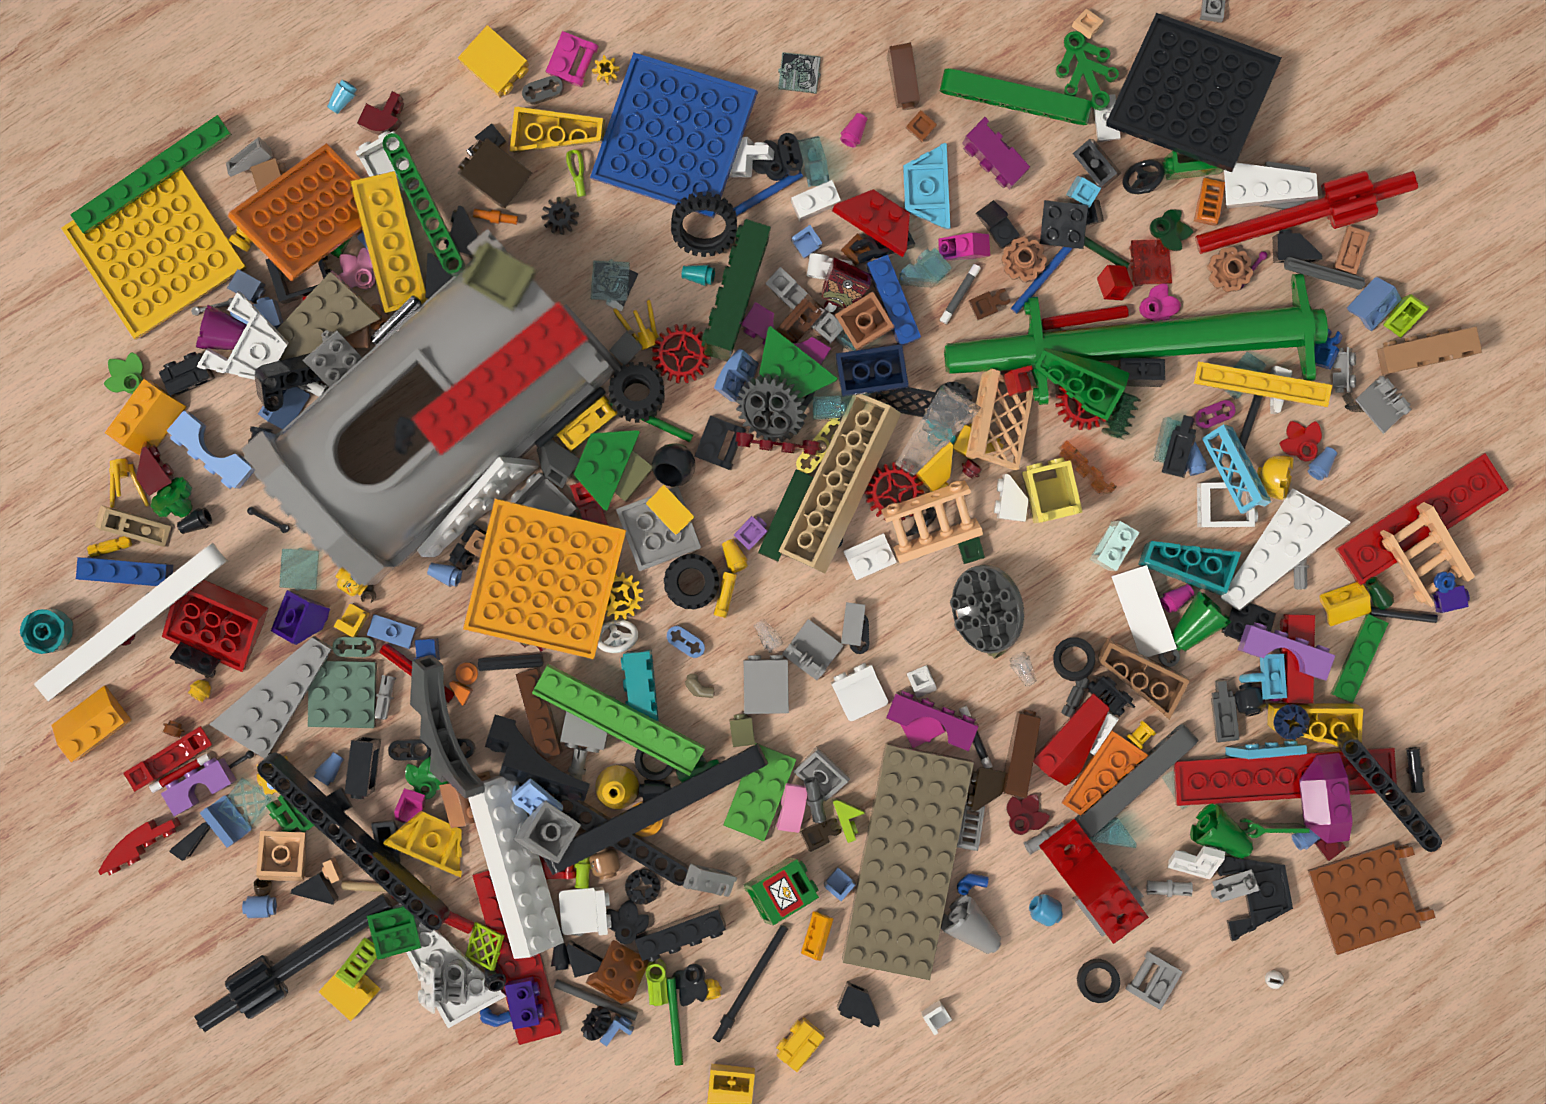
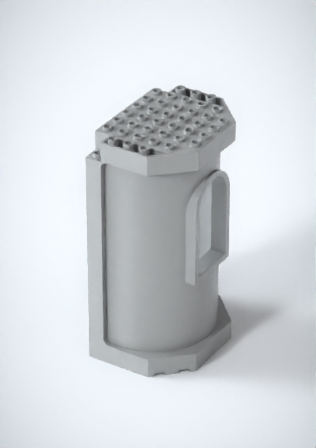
(385, 523)

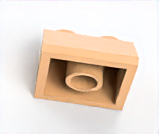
(281, 856)

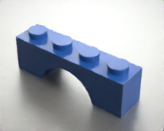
(893, 299)
(122, 571)

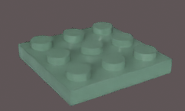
(343, 695)

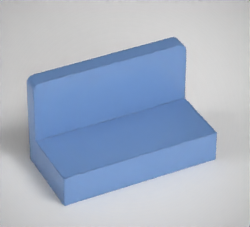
(1375, 303)
(293, 403)
(225, 829)

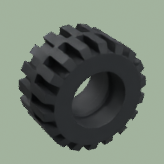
(632, 375)
(672, 575)

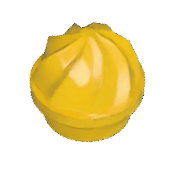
(200, 690)
(713, 989)

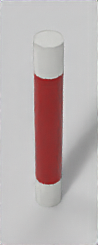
(179, 773)

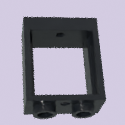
(281, 286)
(362, 767)

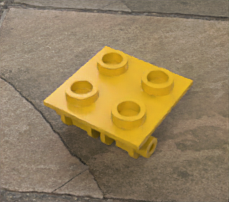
(346, 999)

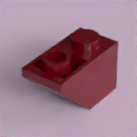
(151, 471)

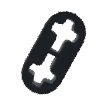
(785, 155)
(865, 638)

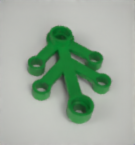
(1085, 67)

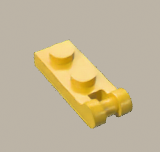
(586, 423)

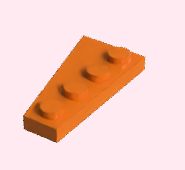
(1109, 764)

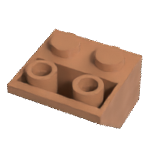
(456, 806)

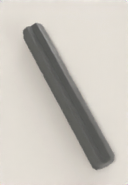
(1324, 273)

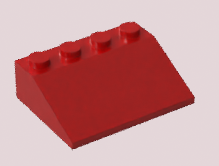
(216, 623)

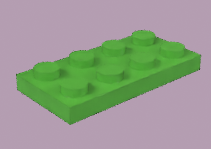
(760, 795)

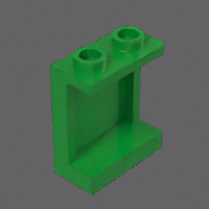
(1177, 170)

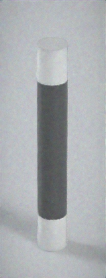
(960, 294)

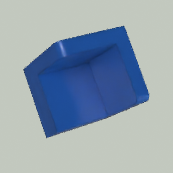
(427, 647)

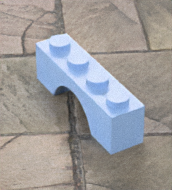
(190, 433)

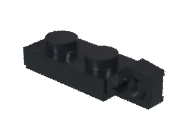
(1180, 448)

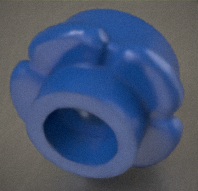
(1439, 581)

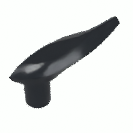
(929, 517)

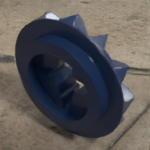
(1288, 712)

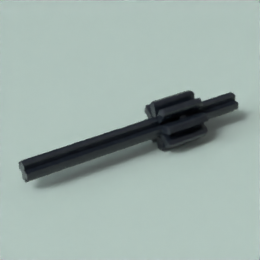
(261, 981)

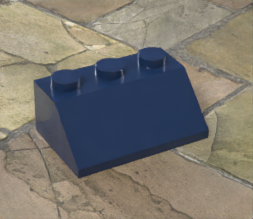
(871, 370)

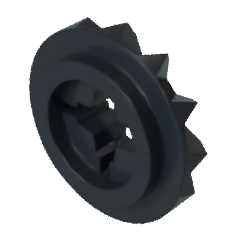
(648, 878)
(602, 1024)

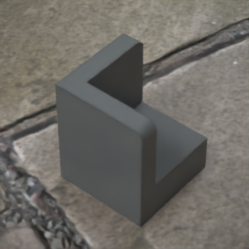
(626, 348)

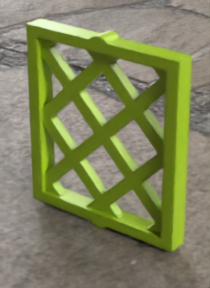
(496, 951)

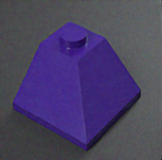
(299, 618)

